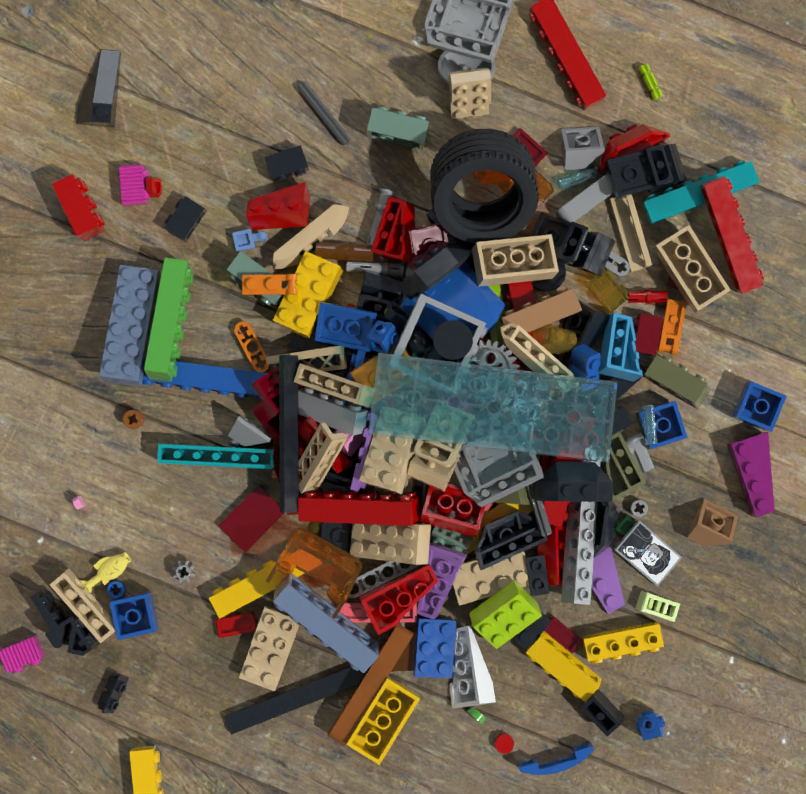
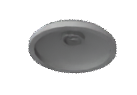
(455, 62)

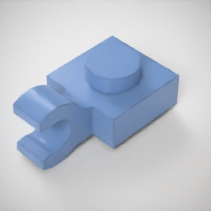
(246, 239)

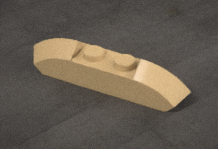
(290, 252)
(532, 352)

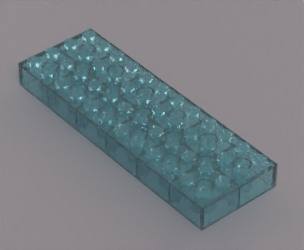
(492, 408)

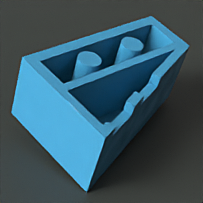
(619, 349)

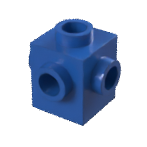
(382, 337)
(657, 725)

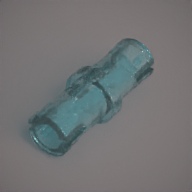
(577, 177)
(649, 425)

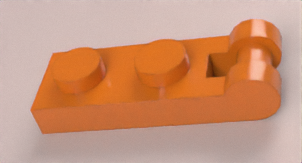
(269, 284)
(672, 326)

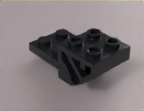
(646, 170)
(575, 244)
(376, 293)
(80, 637)

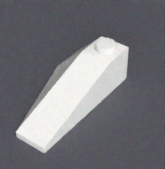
(471, 677)

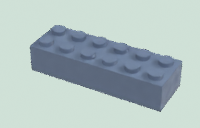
(130, 326)
(316, 614)

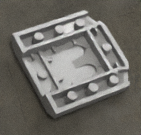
(468, 26)
(495, 473)

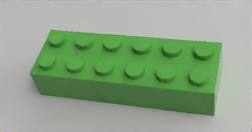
(168, 320)

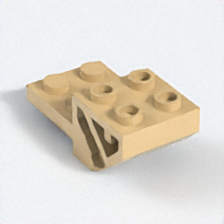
(470, 92)
(434, 463)
(269, 649)

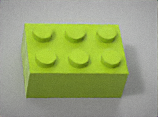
(505, 614)

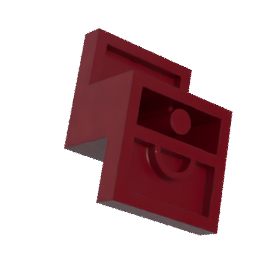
(268, 409)

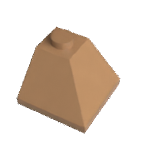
(712, 525)

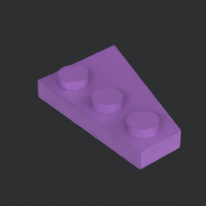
(606, 581)

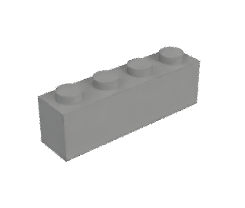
(332, 410)

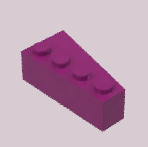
(754, 472)

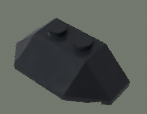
(433, 266)
(574, 483)
(604, 526)
(506, 538)

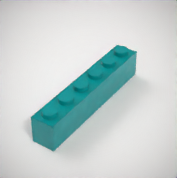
(690, 195)
(215, 456)

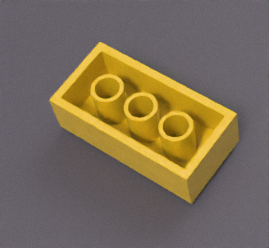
(315, 284)
(383, 720)

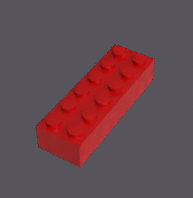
(360, 507)

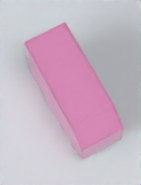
(78, 502)

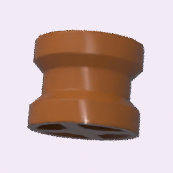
(136, 417)

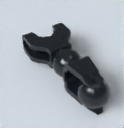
(419, 341)

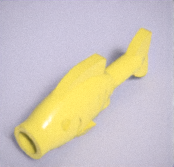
(108, 569)

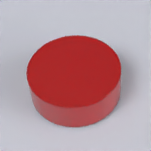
(504, 743)

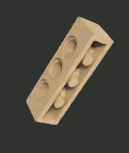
(334, 385)
(84, 605)

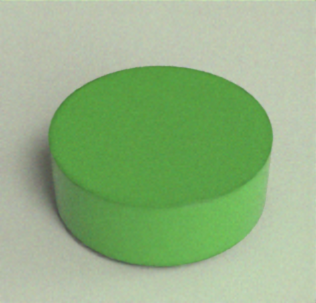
(476, 714)

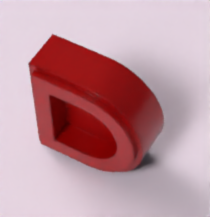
(154, 187)

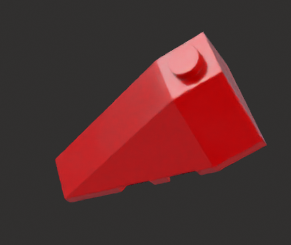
(392, 600)

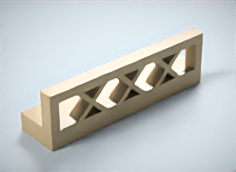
(630, 233)
(304, 355)
(322, 462)

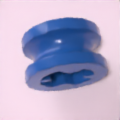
(112, 593)

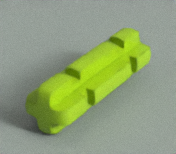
(650, 81)

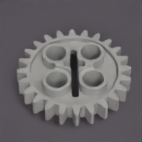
(484, 351)

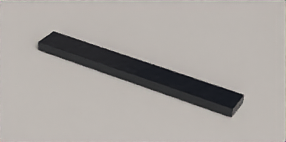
(288, 433)
(293, 699)

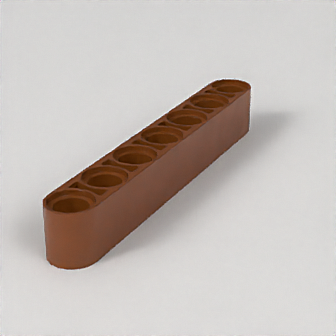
(370, 684)

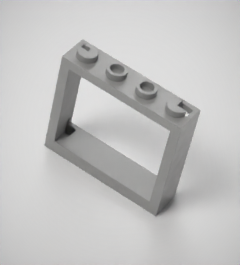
(414, 316)

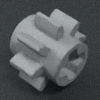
(179, 574)

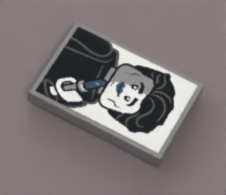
(647, 553)

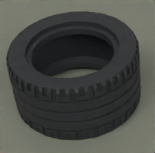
(475, 152)

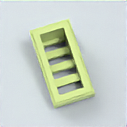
(646, 602)

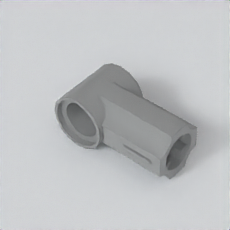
(639, 452)

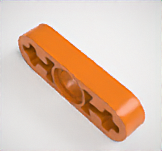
(250, 331)

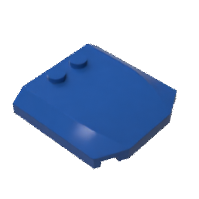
(463, 294)

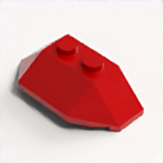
(634, 140)

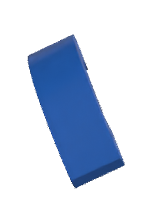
(580, 753)

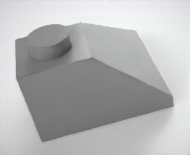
(581, 146)
(247, 433)

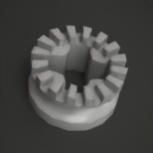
(644, 509)

